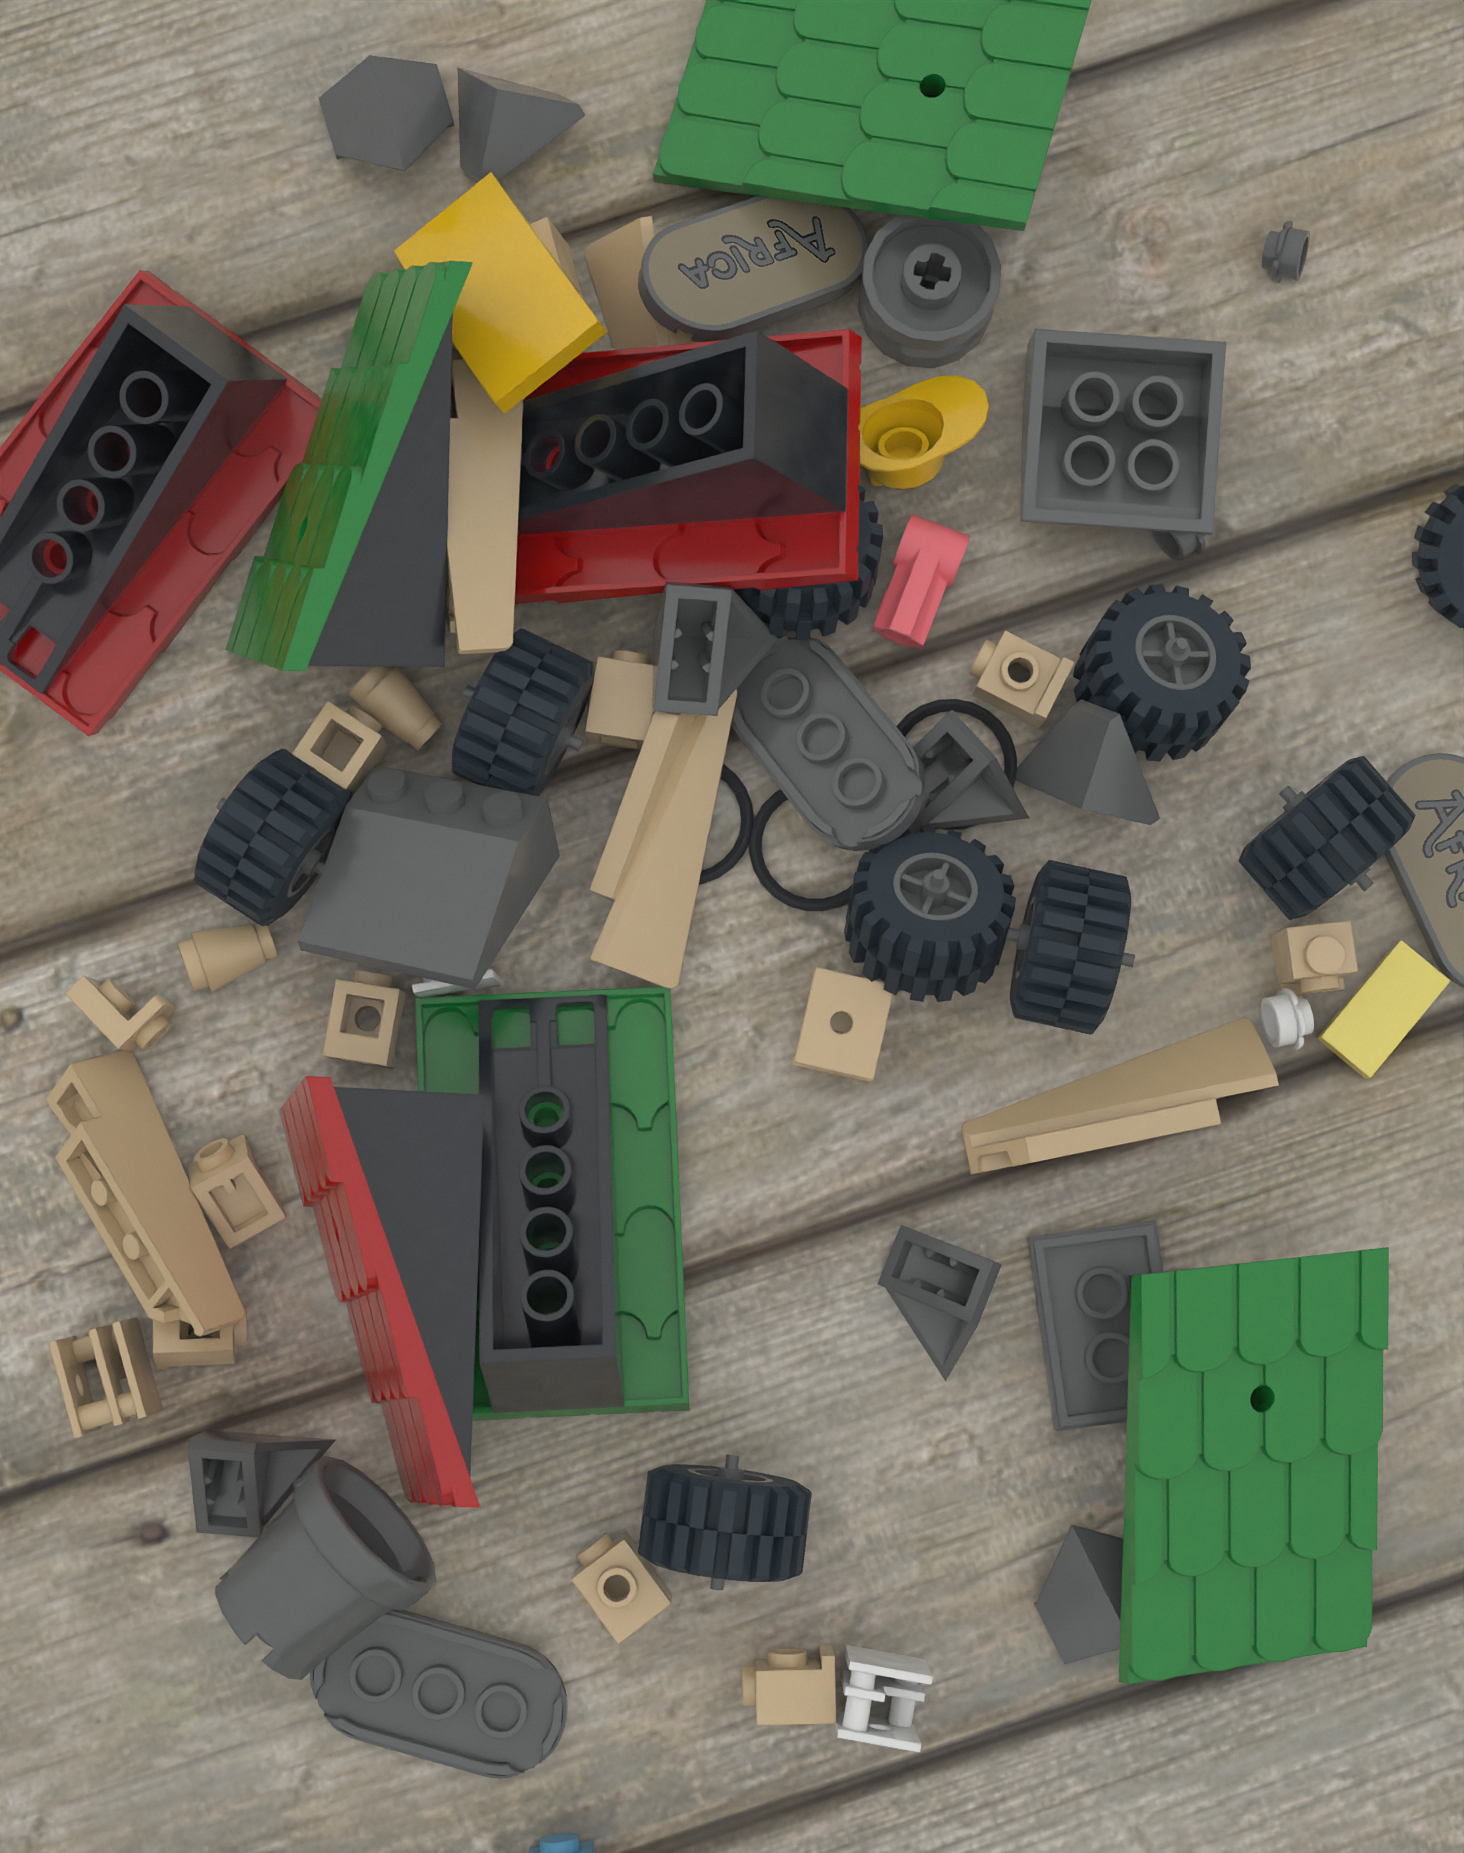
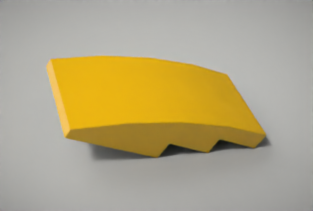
(518, 306)

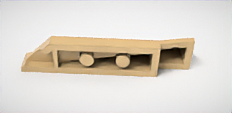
(615, 269)
(481, 516)
(660, 845)
(1126, 1103)
(140, 1194)

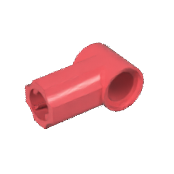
(924, 568)

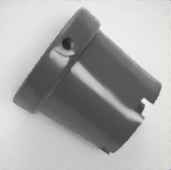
(325, 1569)

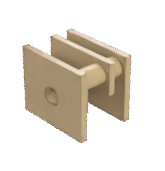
(843, 1025)
(119, 1355)

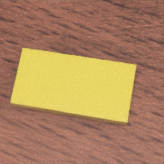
(1383, 1009)

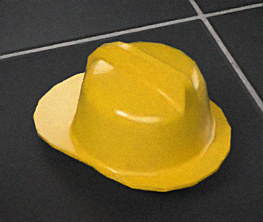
(915, 428)

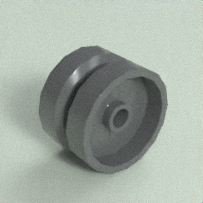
(920, 323)

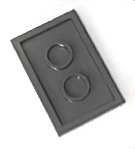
(1086, 1316)

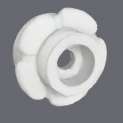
(1286, 1019)

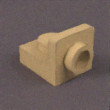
(109, 1010)
(234, 1190)

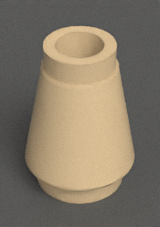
(396, 705)
(225, 954)

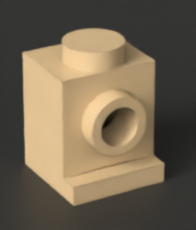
(1026, 700)
(1314, 957)
(344, 1036)
(175, 1347)
(791, 1687)

